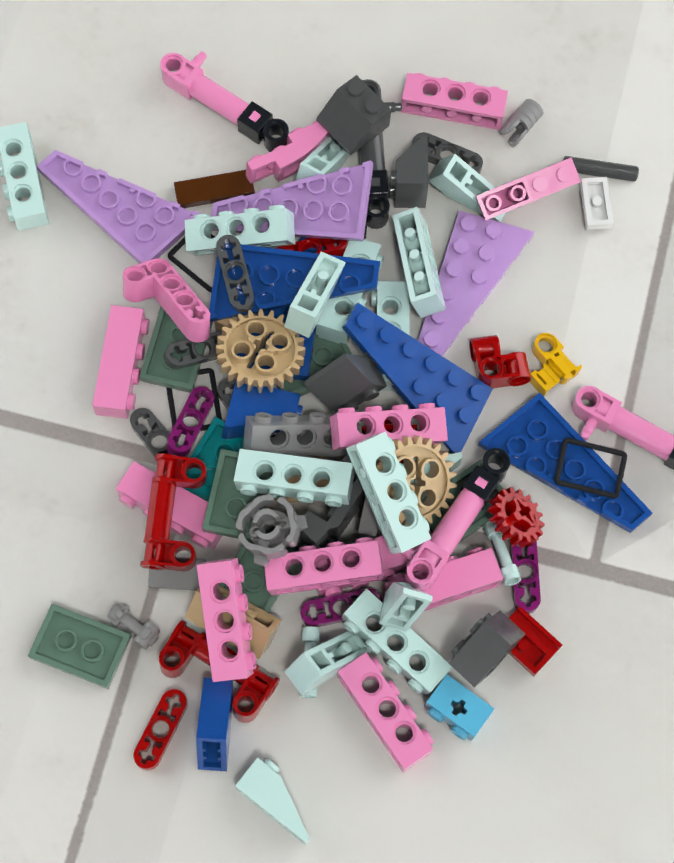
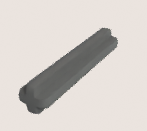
(605, 169)

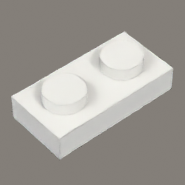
(596, 203)

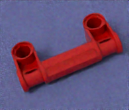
(161, 512)
(188, 643)

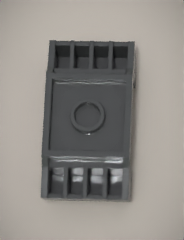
(324, 532)

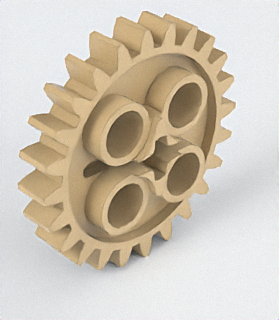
(282, 361)
(435, 482)

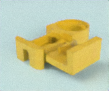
(558, 365)

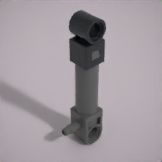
(379, 183)

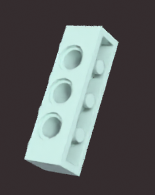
(32, 211)
(280, 230)
(418, 262)
(395, 296)
(330, 322)
(254, 463)
(375, 484)
(434, 665)

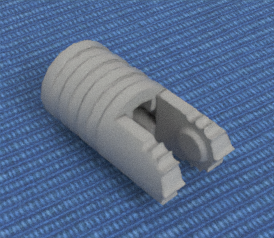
(522, 120)

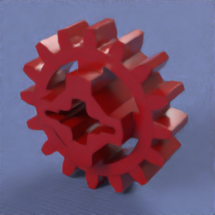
(516, 517)

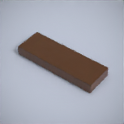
(212, 189)

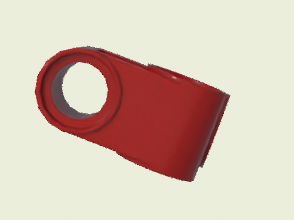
(509, 368)

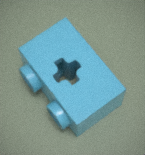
(453, 693)

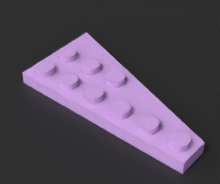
(321, 204)
(124, 211)
(470, 271)

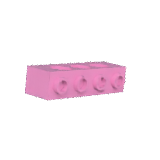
(461, 111)
(431, 422)
(367, 570)
(223, 664)
(404, 753)

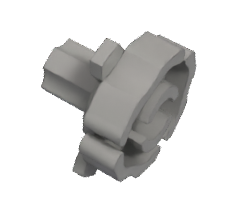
(270, 529)

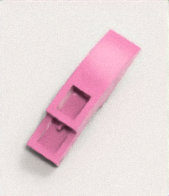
(286, 159)
(528, 189)

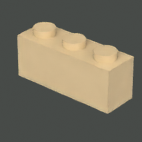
(262, 623)

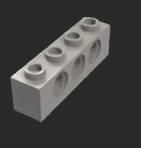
(311, 444)

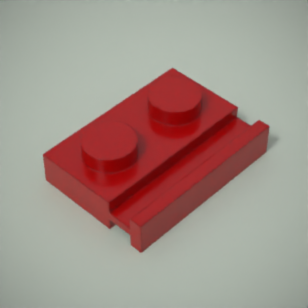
(536, 646)

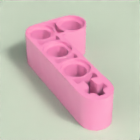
(160, 280)

